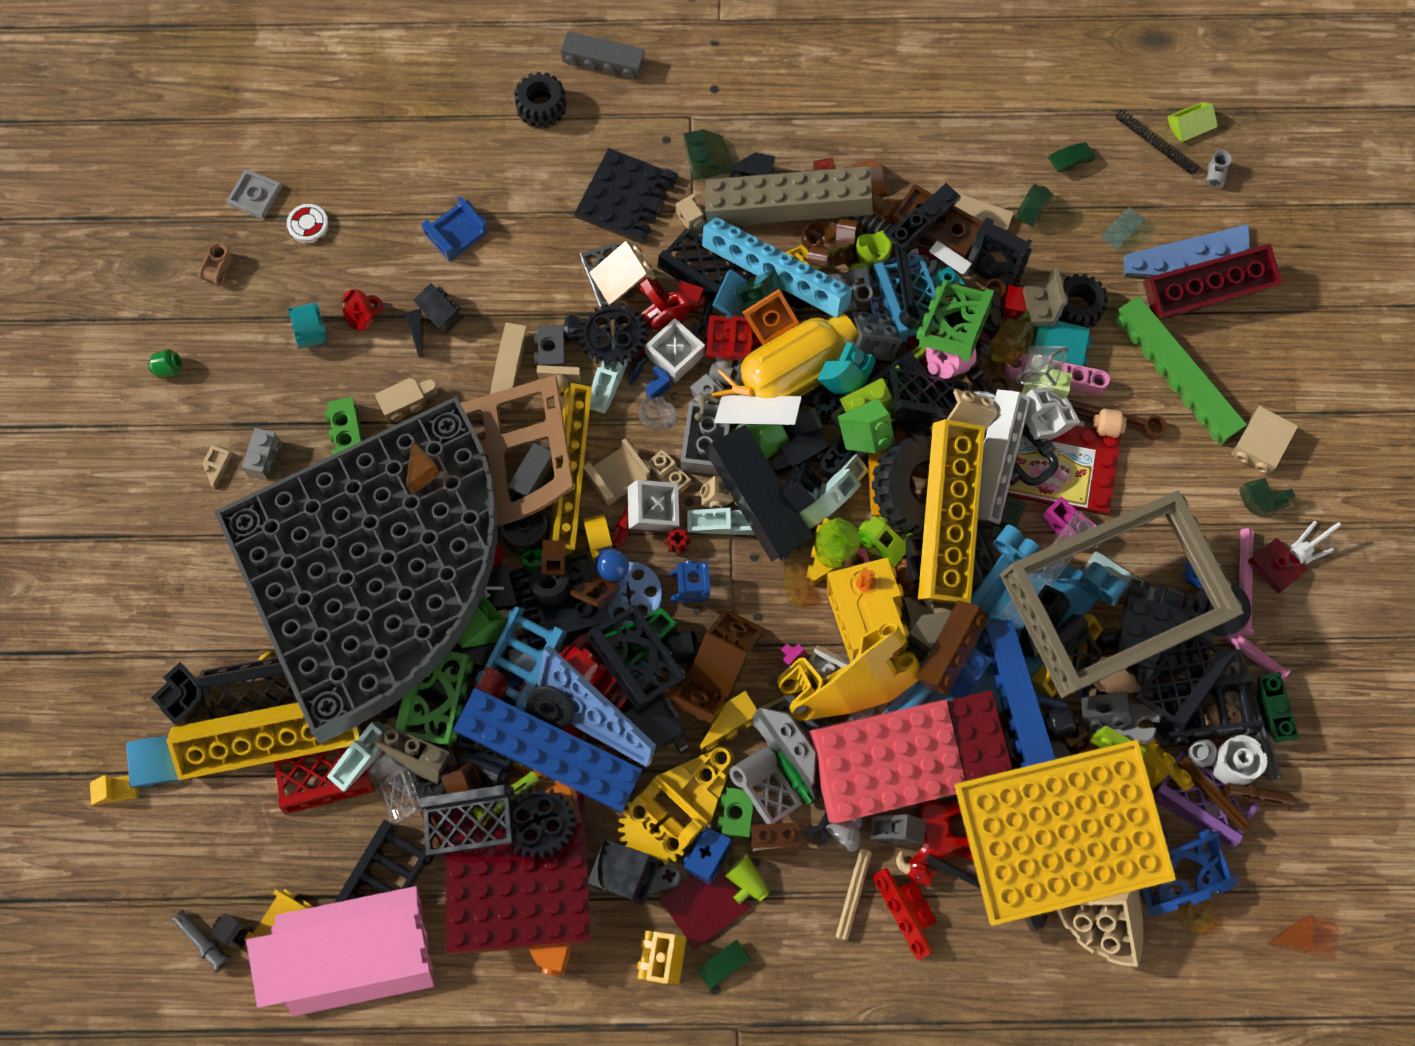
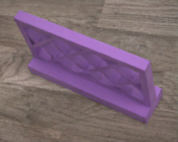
(1199, 816)

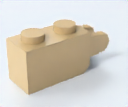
(405, 398)

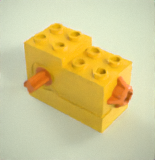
(864, 600)

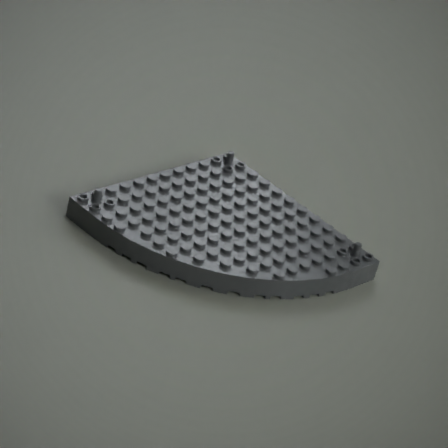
(360, 573)

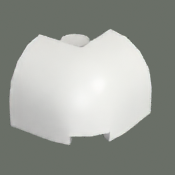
(1049, 414)

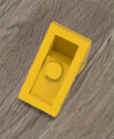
(111, 790)

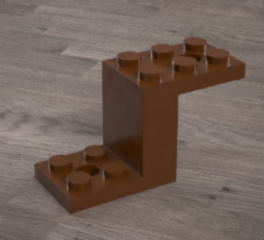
(717, 666)

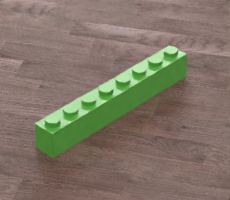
(1179, 371)

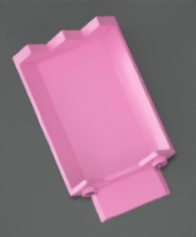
(343, 953)

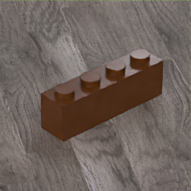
(952, 647)

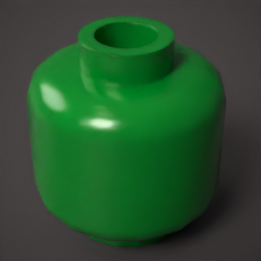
(165, 364)

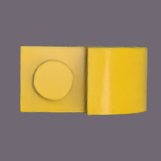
(597, 534)

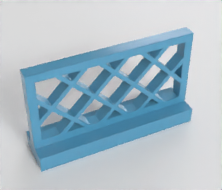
(891, 297)

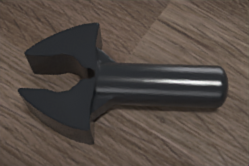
(704, 321)
(820, 827)

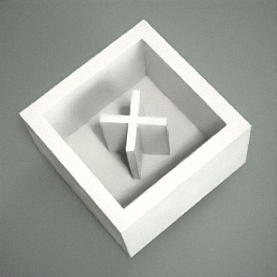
(675, 350)
(653, 505)

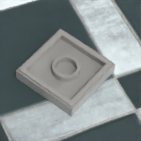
(254, 194)

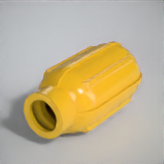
(795, 358)

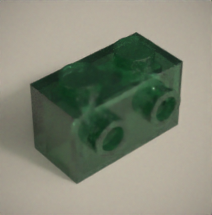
(758, 288)

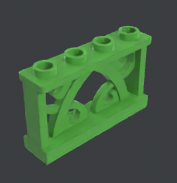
(954, 341)
(408, 717)

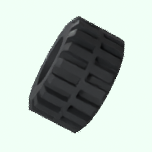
(540, 86)
(1091, 292)

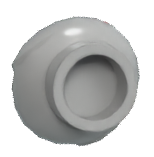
(1203, 752)

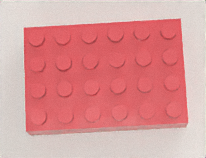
(887, 761)

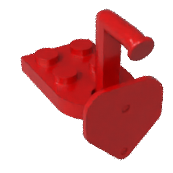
(662, 310)

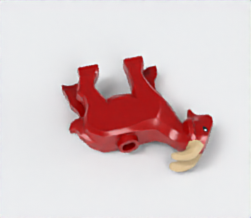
(937, 841)

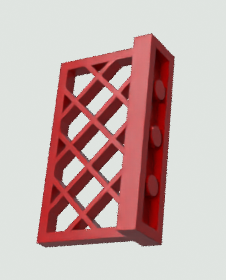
(321, 794)

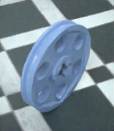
(637, 587)

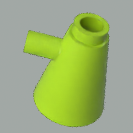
(748, 879)

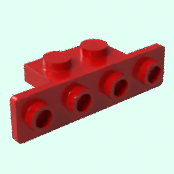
(908, 910)

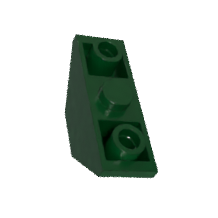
(1276, 707)

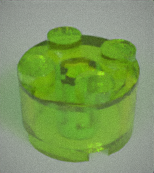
(839, 555)

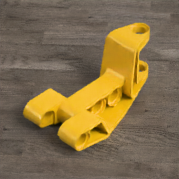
(861, 684)

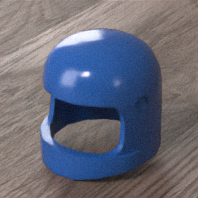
(612, 564)

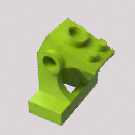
(871, 532)

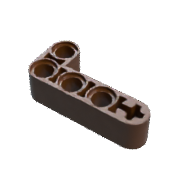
(838, 251)

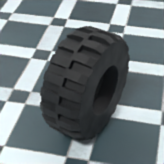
(893, 486)

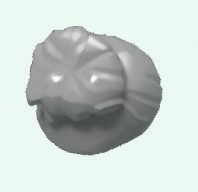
(847, 833)

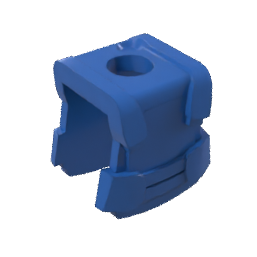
(689, 591)

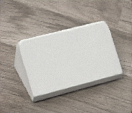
(950, 257)
(826, 662)

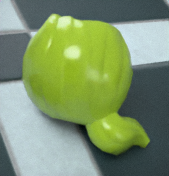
(872, 250)

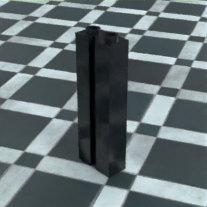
(758, 493)

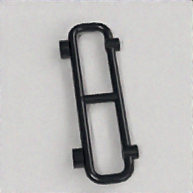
(1044, 448)

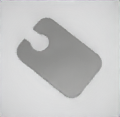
(1139, 713)

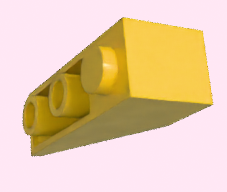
(733, 717)

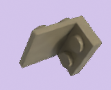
(1046, 301)

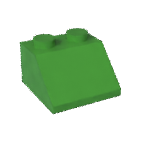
(867, 428)

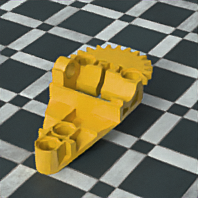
(690, 792)

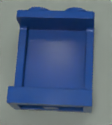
(456, 229)

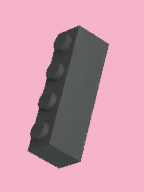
(603, 55)

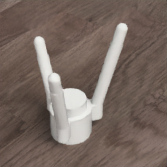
(1304, 551)

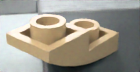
(667, 471)

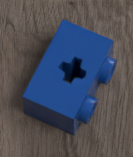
(708, 867)

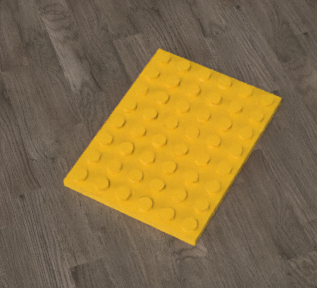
(1064, 832)

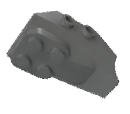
(791, 738)

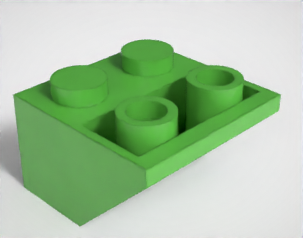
(484, 627)

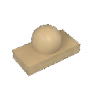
(563, 374)

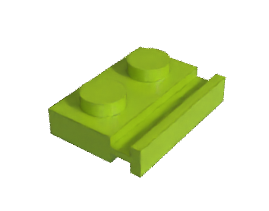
(1107, 737)

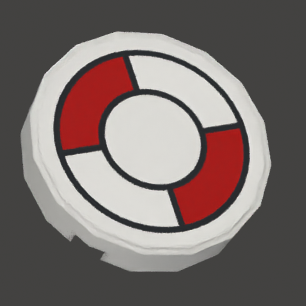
(307, 223)

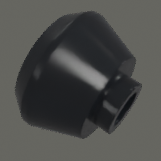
(571, 327)

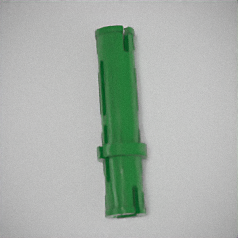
(795, 778)

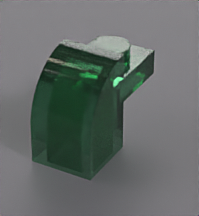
(1034, 204)
(1260, 500)

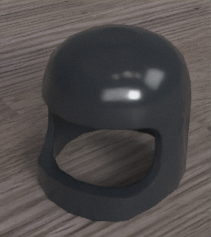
(682, 646)

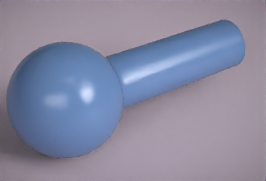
(1049, 701)

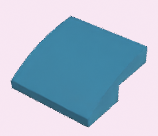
(726, 299)
(150, 762)

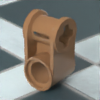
(213, 267)

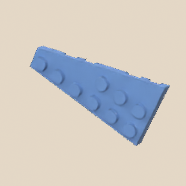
(1186, 252)
(593, 711)

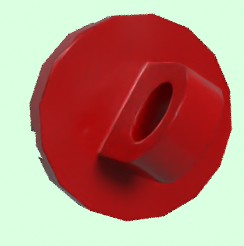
(358, 309)

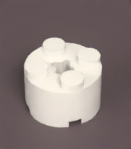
(1239, 761)

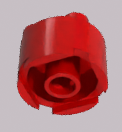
(583, 662)

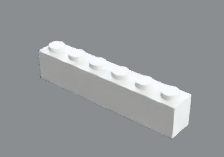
(1000, 453)

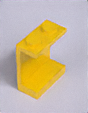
(282, 904)

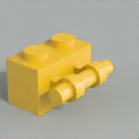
(661, 957)

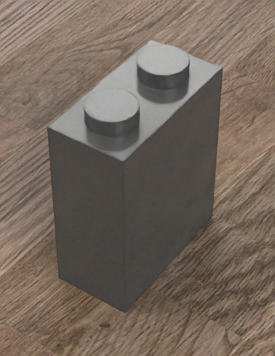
(532, 473)

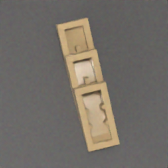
(508, 359)

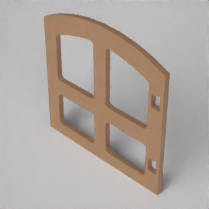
(497, 444)

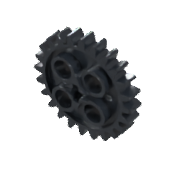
(593, 335)
(546, 841)

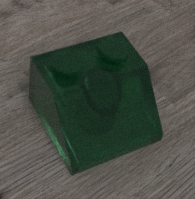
(706, 154)

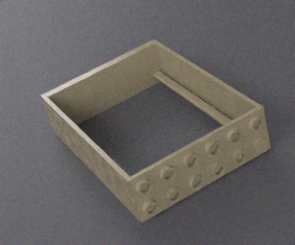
(1197, 550)

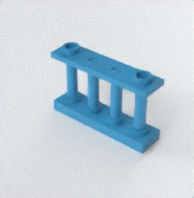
(553, 638)

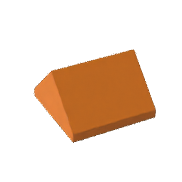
(770, 317)

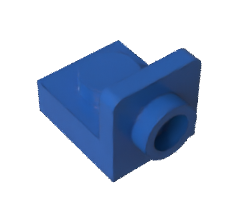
(658, 387)

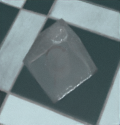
(1042, 365)

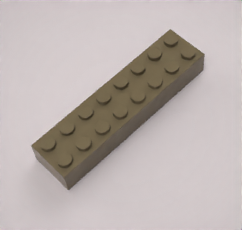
(790, 196)

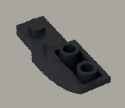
(924, 218)

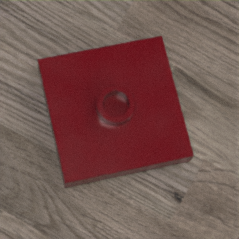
(1277, 565)

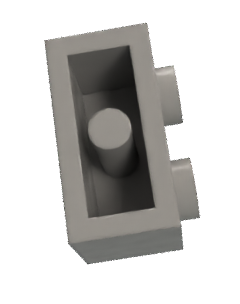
(261, 454)

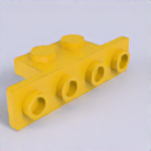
(1161, 764)

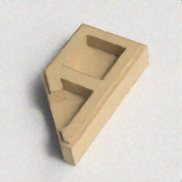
(216, 463)

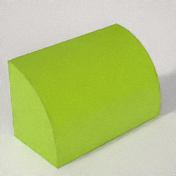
(1193, 121)

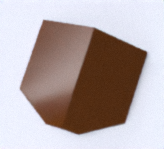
(596, 591)

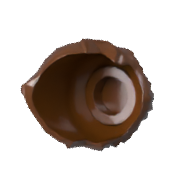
(818, 233)

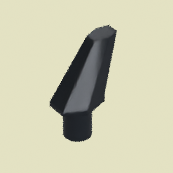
(636, 368)

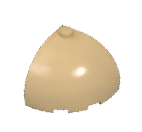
(1109, 927)

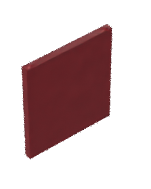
(703, 908)

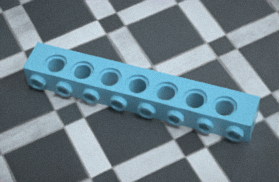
(762, 258)

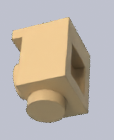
(690, 213)

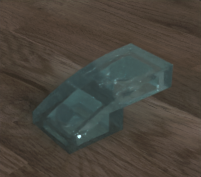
(1122, 228)

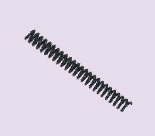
(1154, 144)

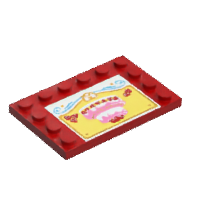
(1083, 473)

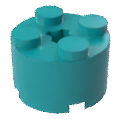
(307, 325)

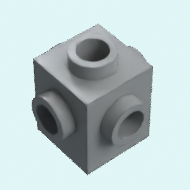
(704, 386)

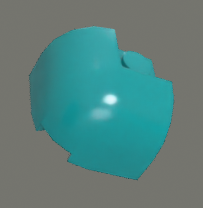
(849, 372)

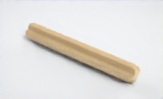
(853, 894)

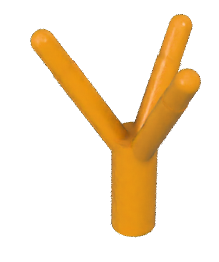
(742, 390)

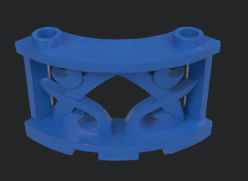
(1219, 876)

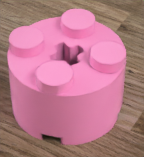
(947, 364)

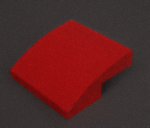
(728, 338)

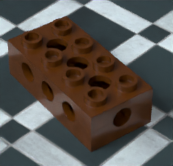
(955, 230)

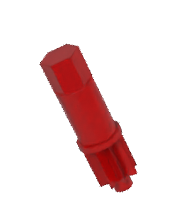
(621, 530)

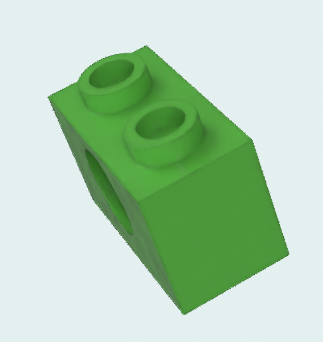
(739, 827)

